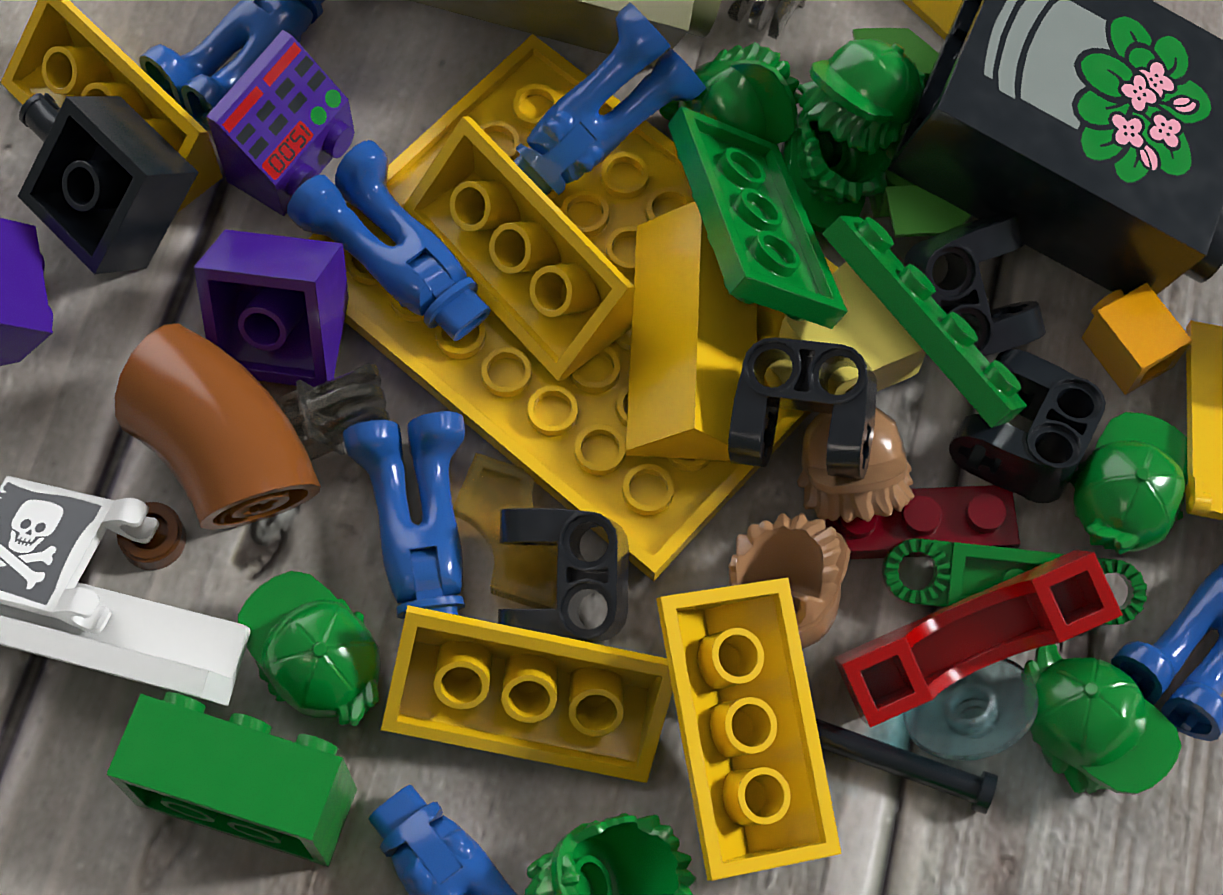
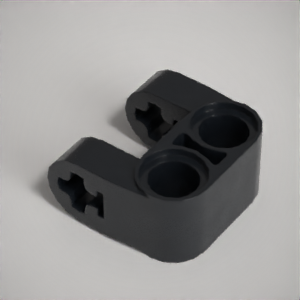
(963, 286)
(806, 390)
(1044, 459)
(574, 574)

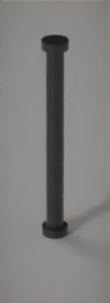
(909, 765)

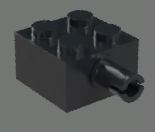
(103, 179)

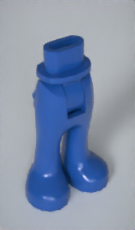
(248, 26)
(574, 134)
(414, 271)
(424, 558)
(1197, 703)
(433, 851)

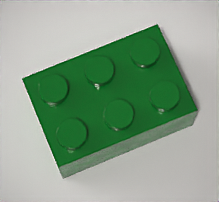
(234, 776)

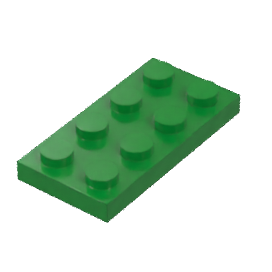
(755, 220)

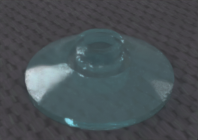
(976, 714)

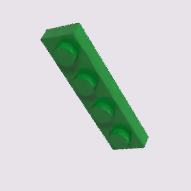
(942, 336)

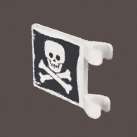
(49, 542)

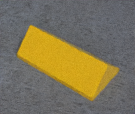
(72, 57)
(522, 252)
(683, 343)
(527, 694)
(748, 728)

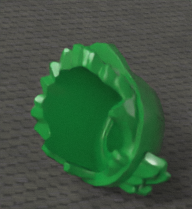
(747, 92)
(863, 93)
(831, 175)
(1132, 483)
(312, 648)
(1099, 725)
(614, 859)

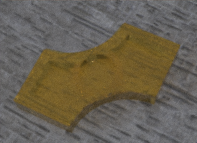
(519, 572)

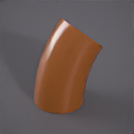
(213, 429)

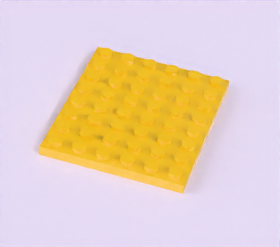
(574, 427)

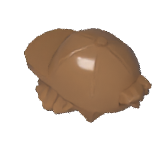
(880, 491)
(808, 555)

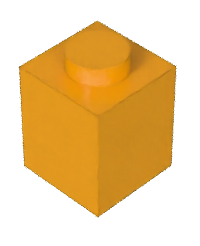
(1135, 337)

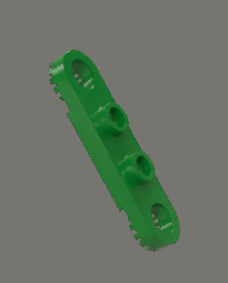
(972, 568)

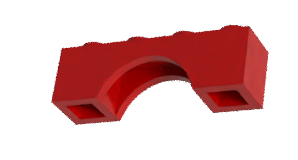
(997, 623)

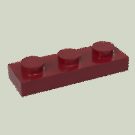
(940, 513)

